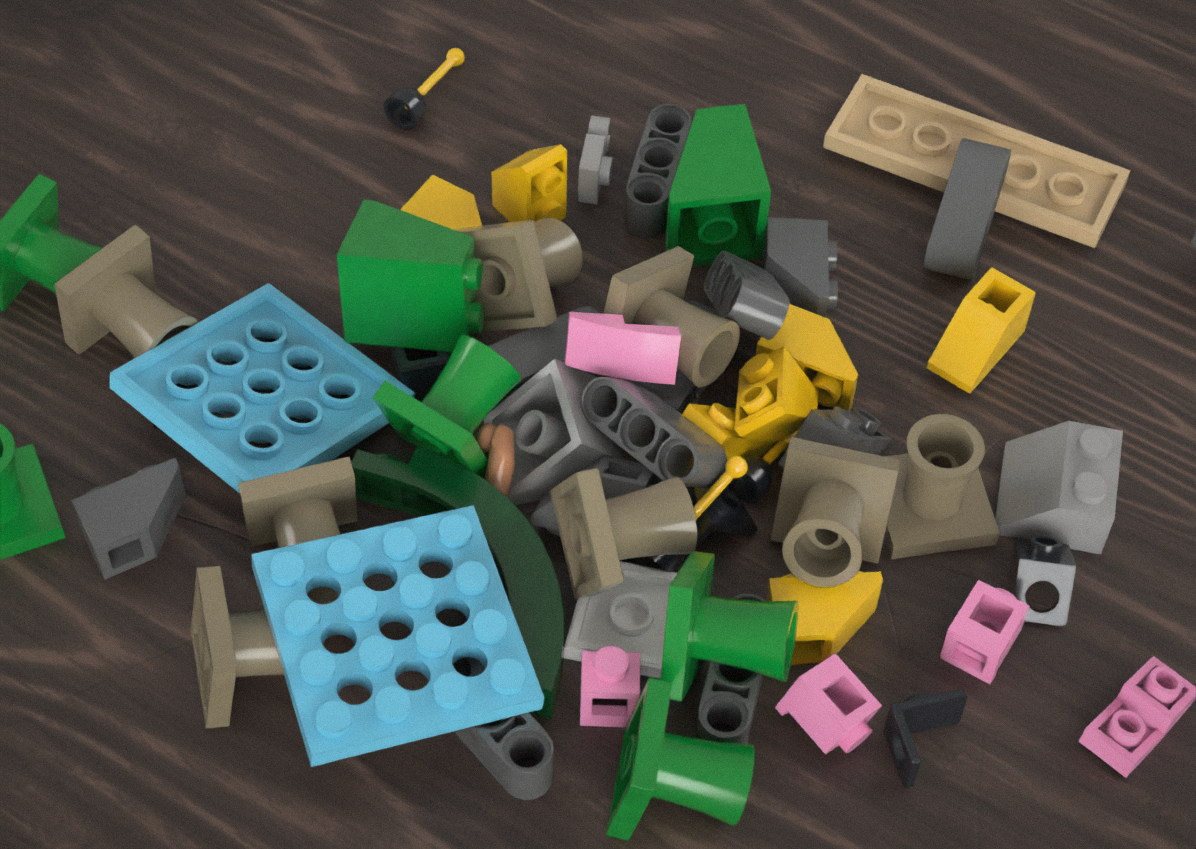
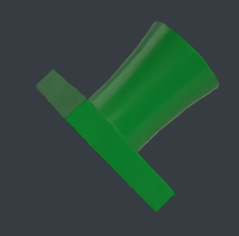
(34, 245)
(454, 406)
(26, 504)
(722, 630)
(675, 768)

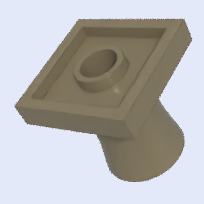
(521, 267)
(118, 296)
(654, 296)
(940, 492)
(301, 508)
(832, 510)
(628, 526)
(227, 646)

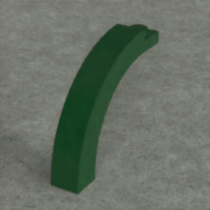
(439, 485)

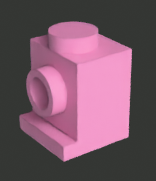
(984, 631)
(609, 675)
(831, 705)

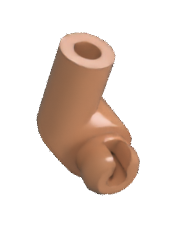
(501, 460)

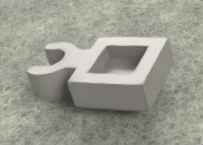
(595, 166)

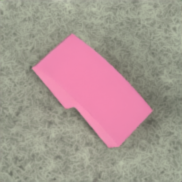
(622, 350)
(1139, 716)

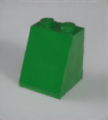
(719, 189)
(407, 281)

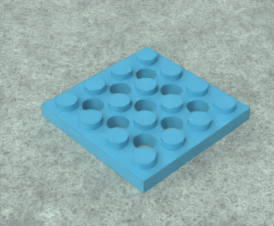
(230, 336)
(393, 714)

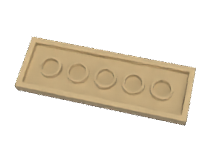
(920, 140)

